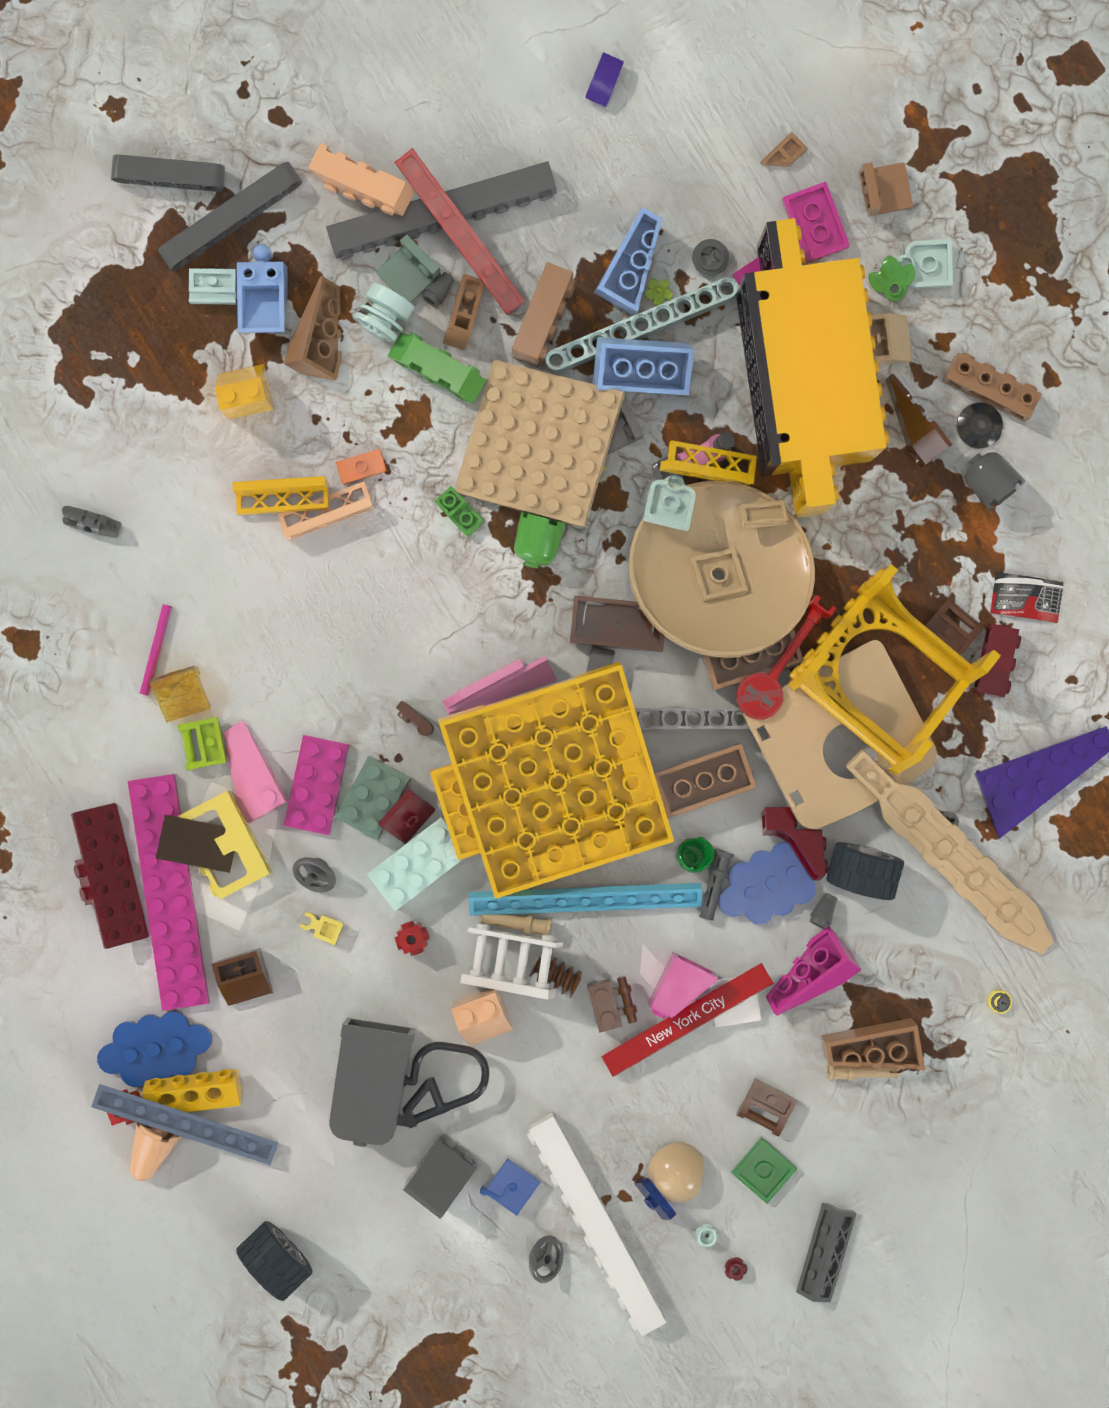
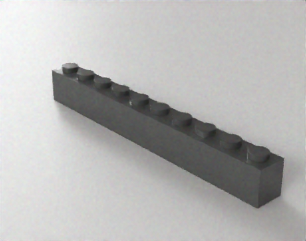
(472, 201)

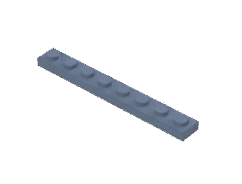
(184, 1124)

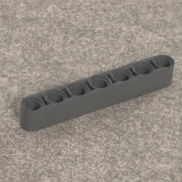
(230, 216)

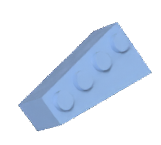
(628, 270)

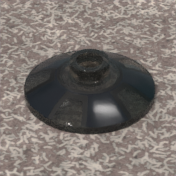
(968, 426)

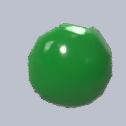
(695, 854)

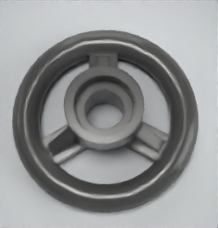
(317, 870)
(542, 1257)

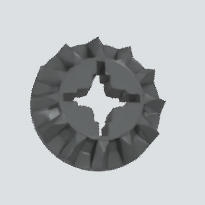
(705, 248)

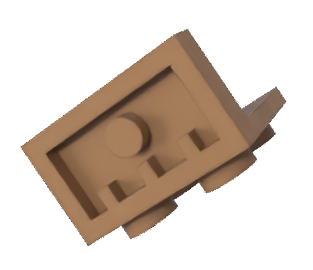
(885, 188)

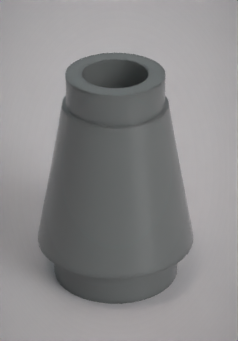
(438, 290)
(823, 912)

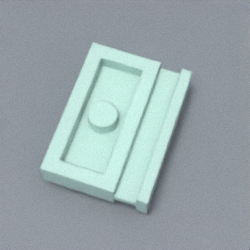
(212, 286)

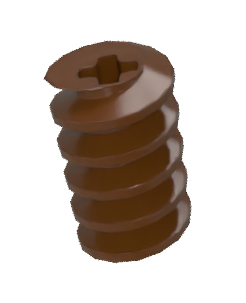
(559, 975)

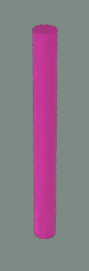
(155, 649)

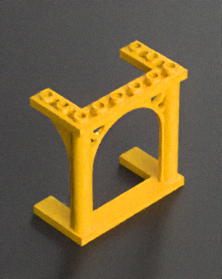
(880, 598)

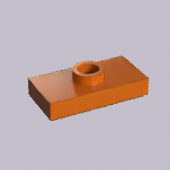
(361, 466)

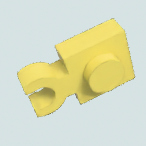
(325, 929)

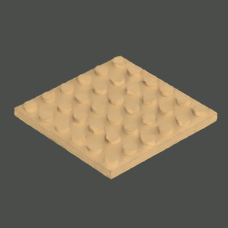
(539, 443)

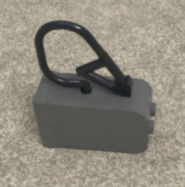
(373, 1081)

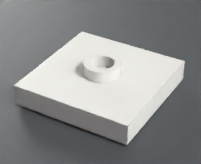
(742, 1013)

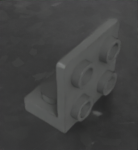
(626, 429)

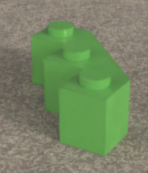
(437, 367)

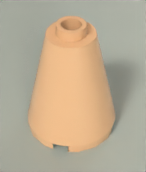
(150, 1150)

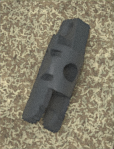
(91, 522)

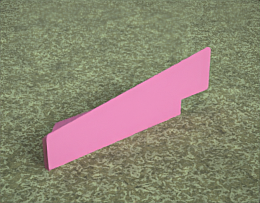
(501, 685)

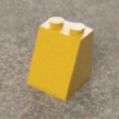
(243, 392)

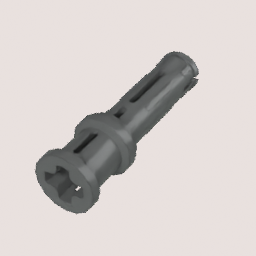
(718, 873)

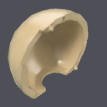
(677, 1171)

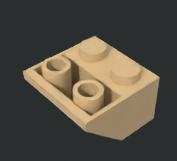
(891, 339)

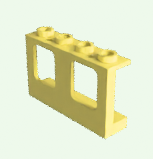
(236, 838)

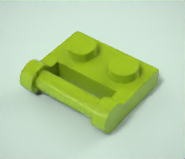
(209, 741)

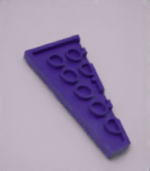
(1028, 782)

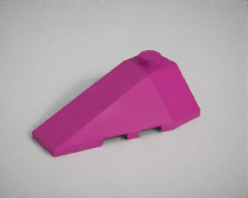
(818, 970)

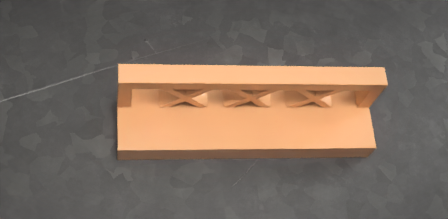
(331, 516)

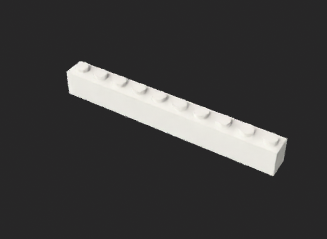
(597, 1224)

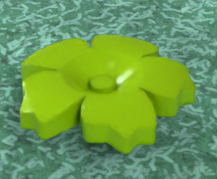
(658, 291)

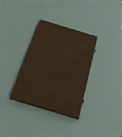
(193, 844)

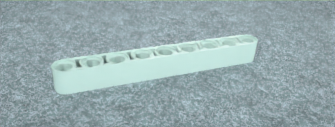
(649, 317)

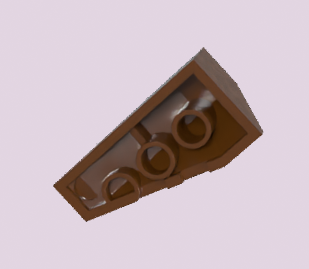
(923, 438)

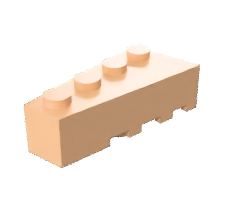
(361, 181)

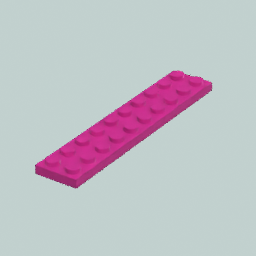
(168, 898)

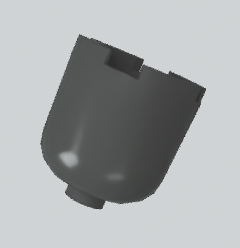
(992, 478)

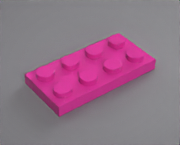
(316, 785)

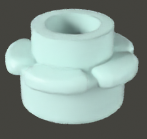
(706, 1241)

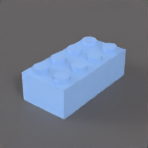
(643, 366)

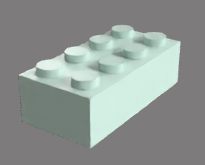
(415, 865)

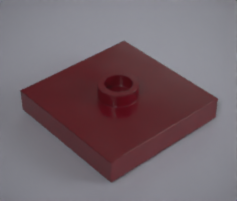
(406, 816)

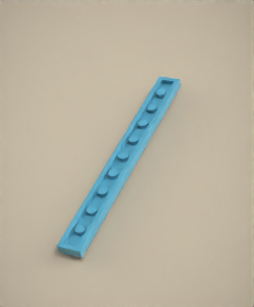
(587, 899)

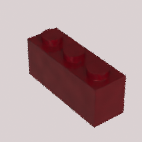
(1004, 642)

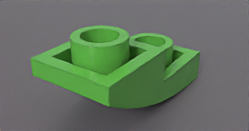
(459, 511)

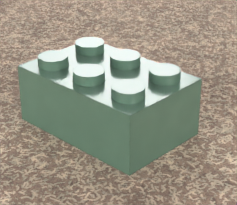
(372, 796)

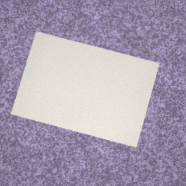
(235, 906)

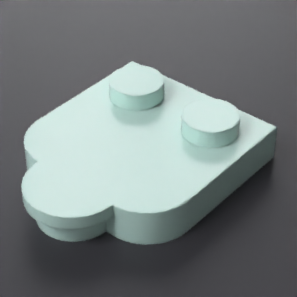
(931, 263)
(670, 503)

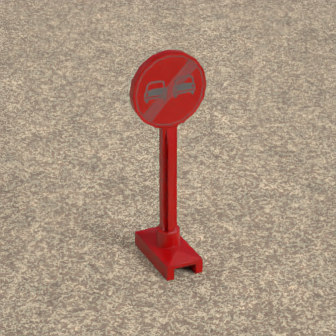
(760, 693)

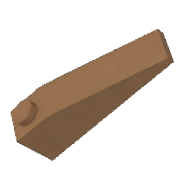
(315, 341)

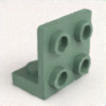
(409, 270)

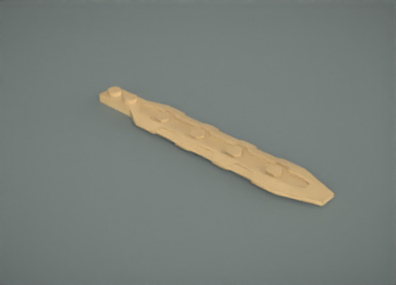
(954, 856)

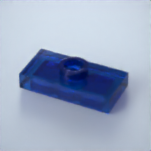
(655, 1199)

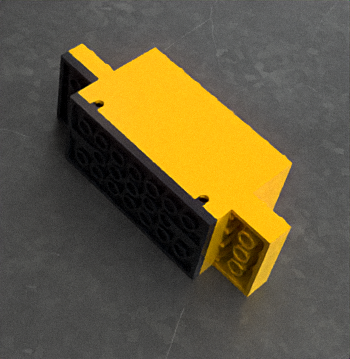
(809, 367)

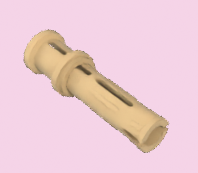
(526, 924)
(851, 1073)

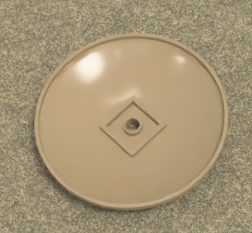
(764, 569)

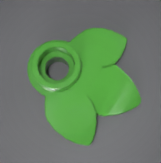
(890, 275)

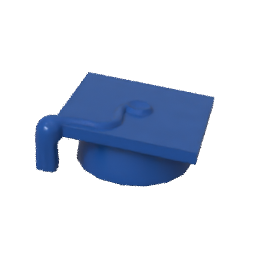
(511, 1187)

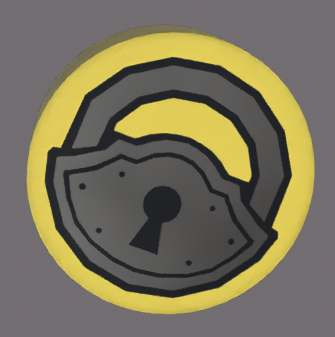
(999, 1001)

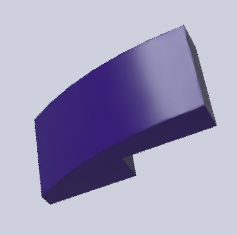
(604, 79)

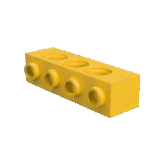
(204, 1095)

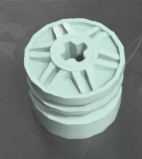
(385, 309)

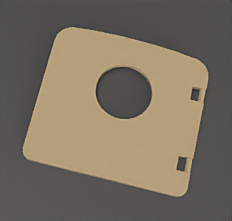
(802, 726)

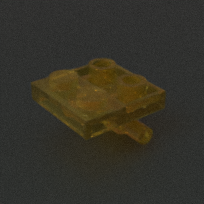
(180, 693)

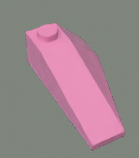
(253, 780)

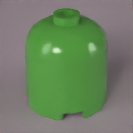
(538, 539)

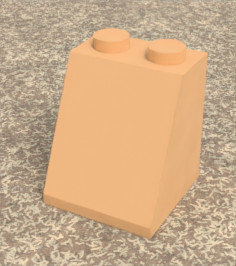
(481, 1016)

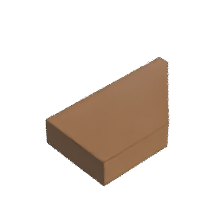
(785, 152)

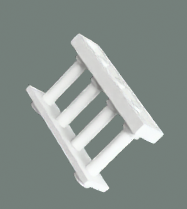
(519, 983)

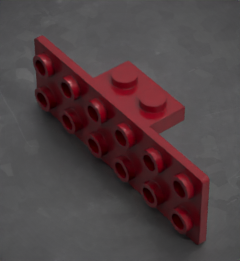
(108, 876)

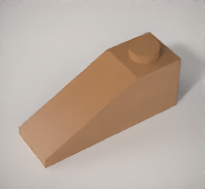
(463, 312)

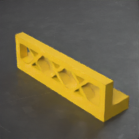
(705, 471)
(281, 487)

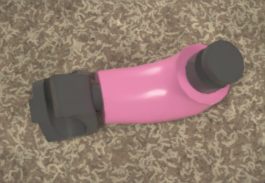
(719, 441)

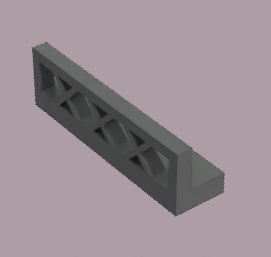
(823, 1253)

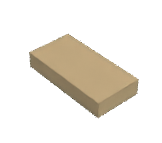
(763, 514)

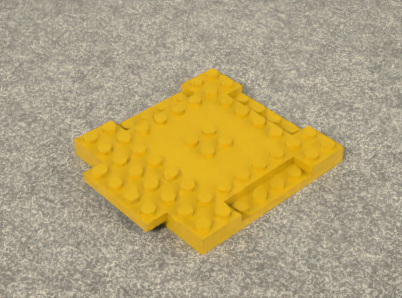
(550, 782)

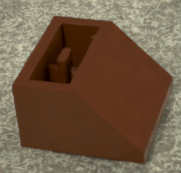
(242, 977)

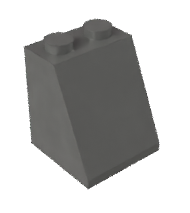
(440, 1176)

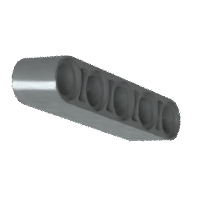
(167, 173)

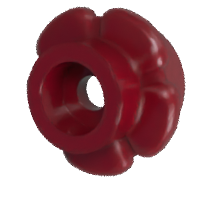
(731, 1264)

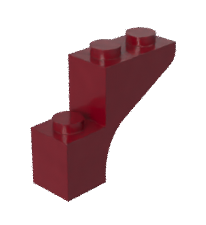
(806, 843)

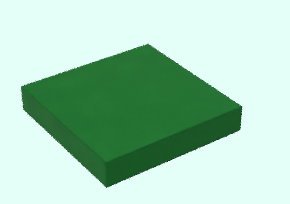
(764, 1170)

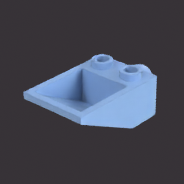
(260, 297)

